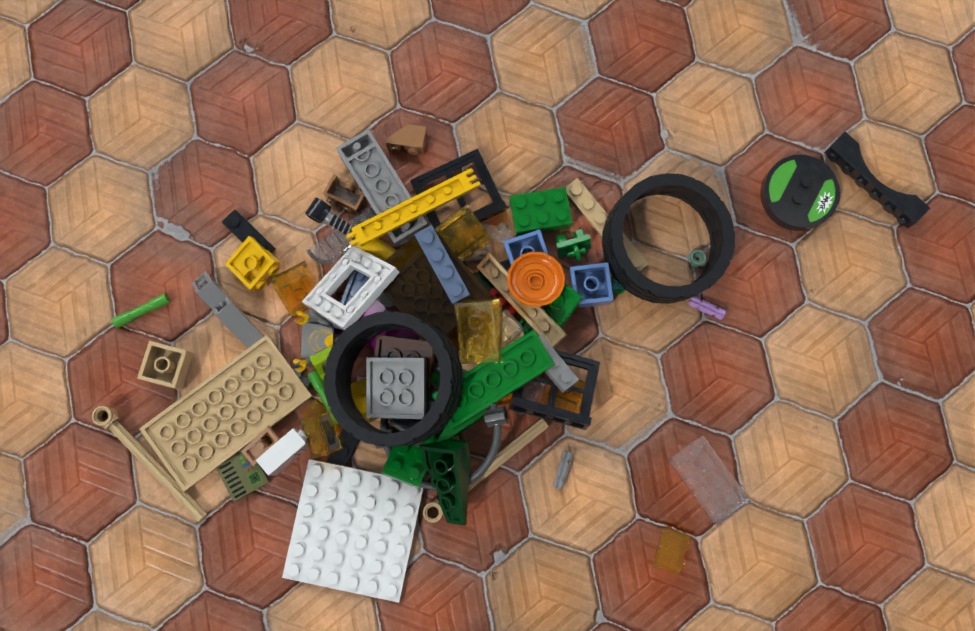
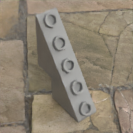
(226, 310)

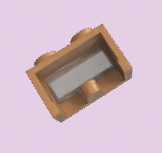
(344, 195)

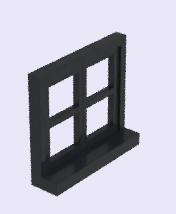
(484, 213)
(559, 415)

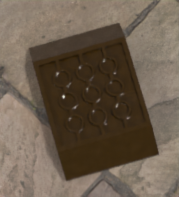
(420, 292)

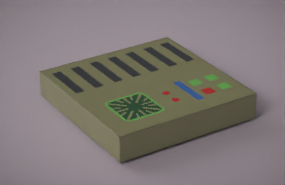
(241, 476)

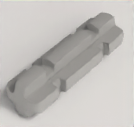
(563, 469)

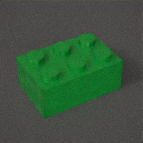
(540, 210)

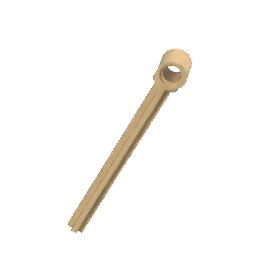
(501, 457)
(147, 460)

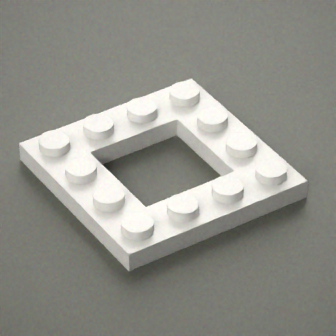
(343, 316)

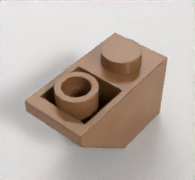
(408, 139)

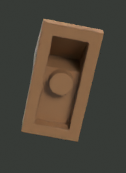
(260, 445)

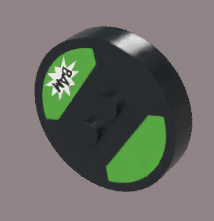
(800, 192)

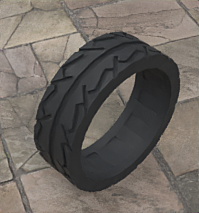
(711, 210)
(340, 366)

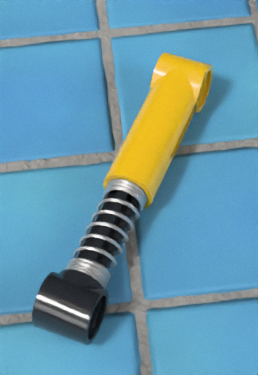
(321, 212)

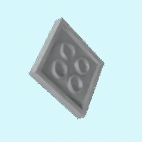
(396, 387)

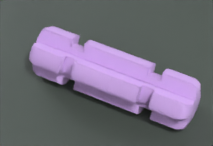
(707, 307)

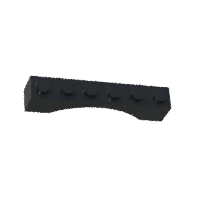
(904, 207)

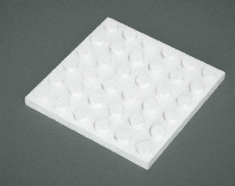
(353, 531)

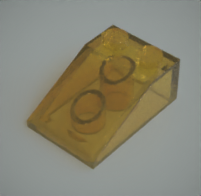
(464, 233)
(479, 330)

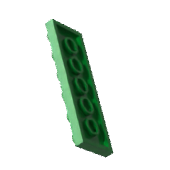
(495, 380)
(406, 462)

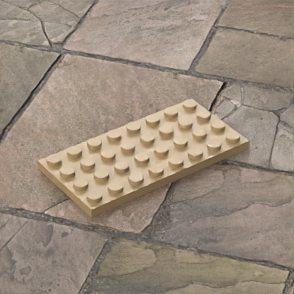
(225, 413)

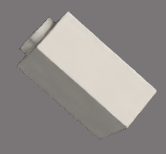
(284, 452)

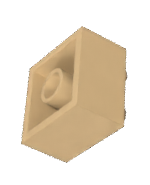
(165, 365)

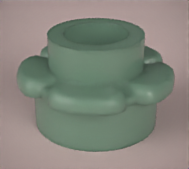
(696, 263)

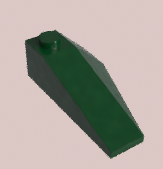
(449, 469)

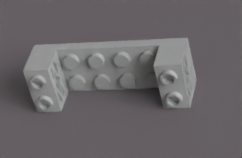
(378, 181)

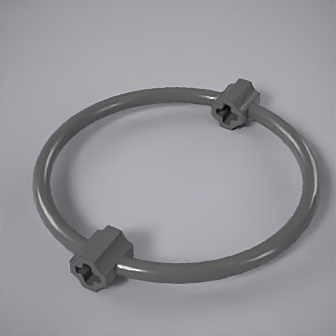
(493, 417)

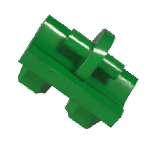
(573, 247)

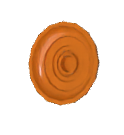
(535, 279)

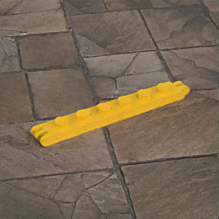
(413, 208)

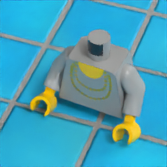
(316, 336)

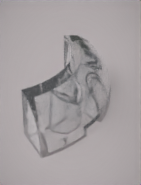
(334, 244)

